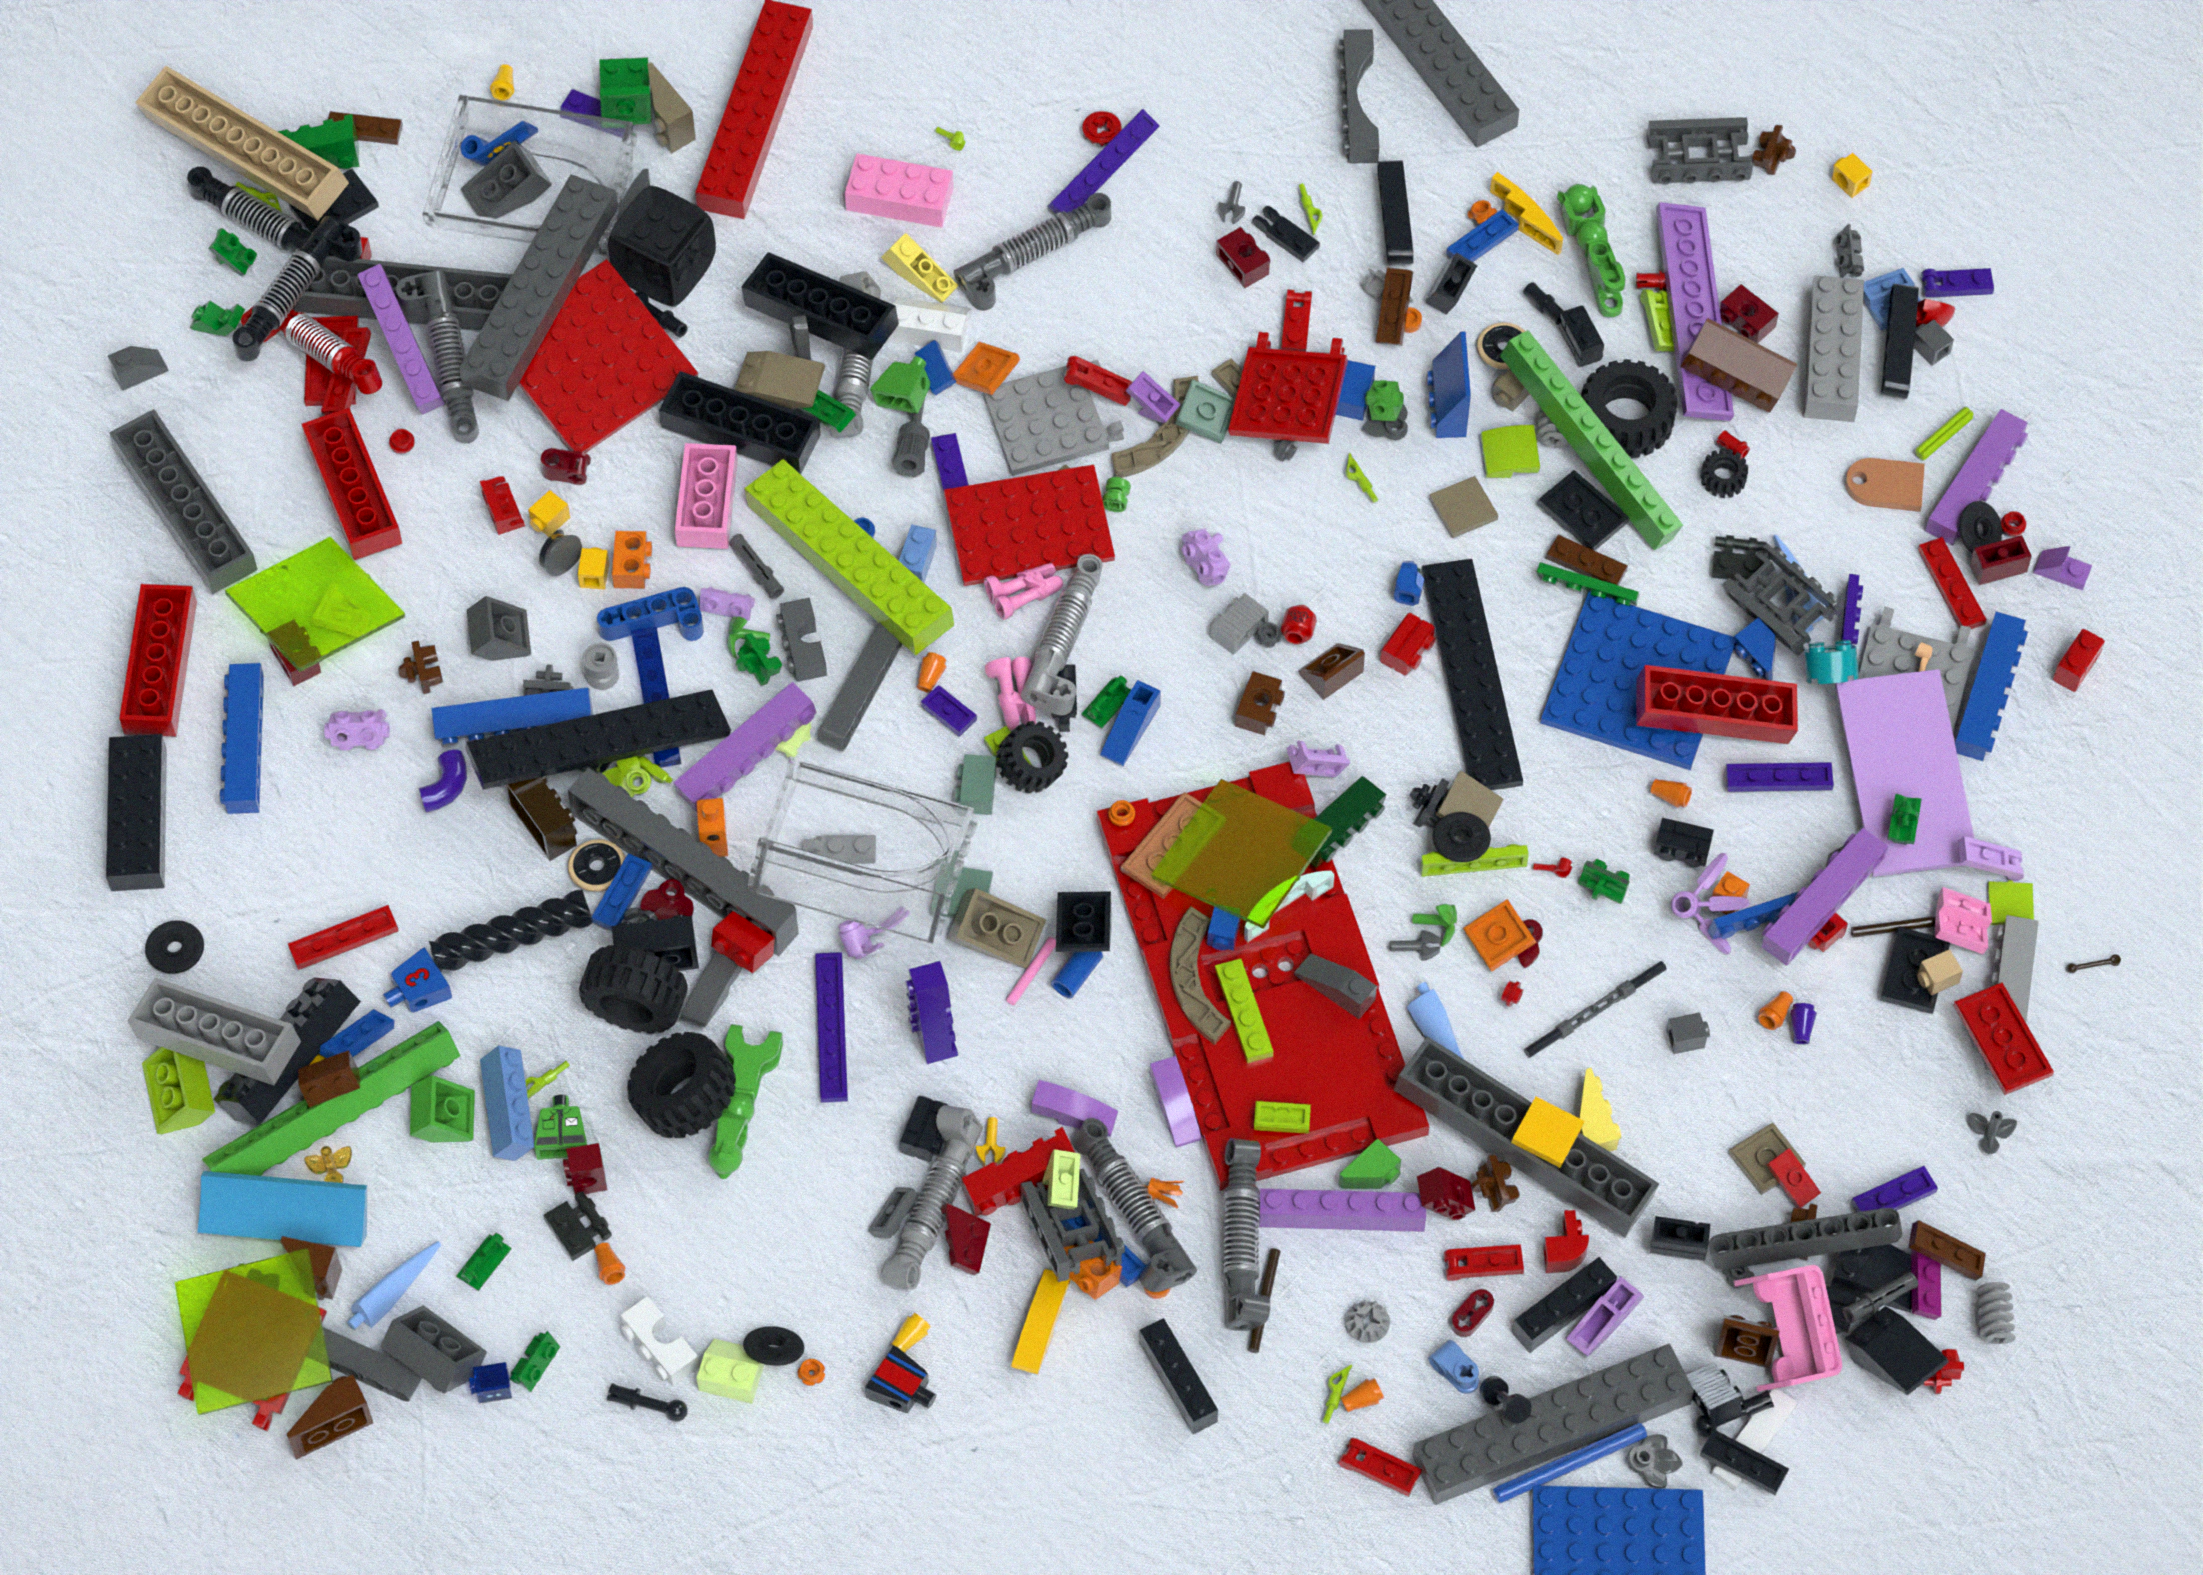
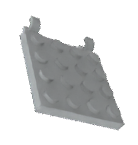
(1047, 421)
(1894, 652)

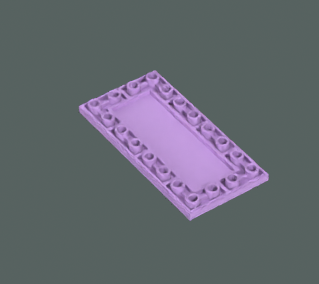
(1906, 746)

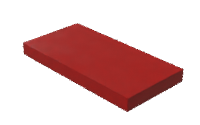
(317, 375)
(2003, 1038)

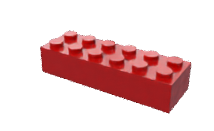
(351, 483)
(158, 660)
(1716, 704)

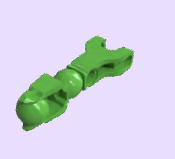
(1592, 237)
(749, 1066)

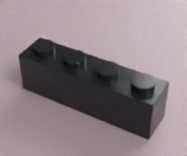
(1563, 1305)
(1178, 1376)

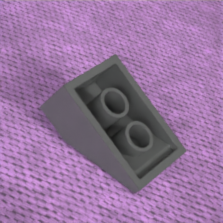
(506, 183)

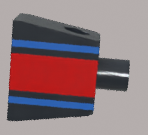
(900, 1383)

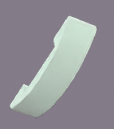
(1311, 884)

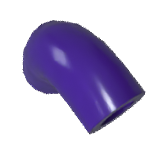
(449, 784)

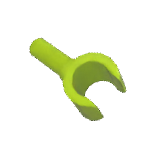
(957, 139)

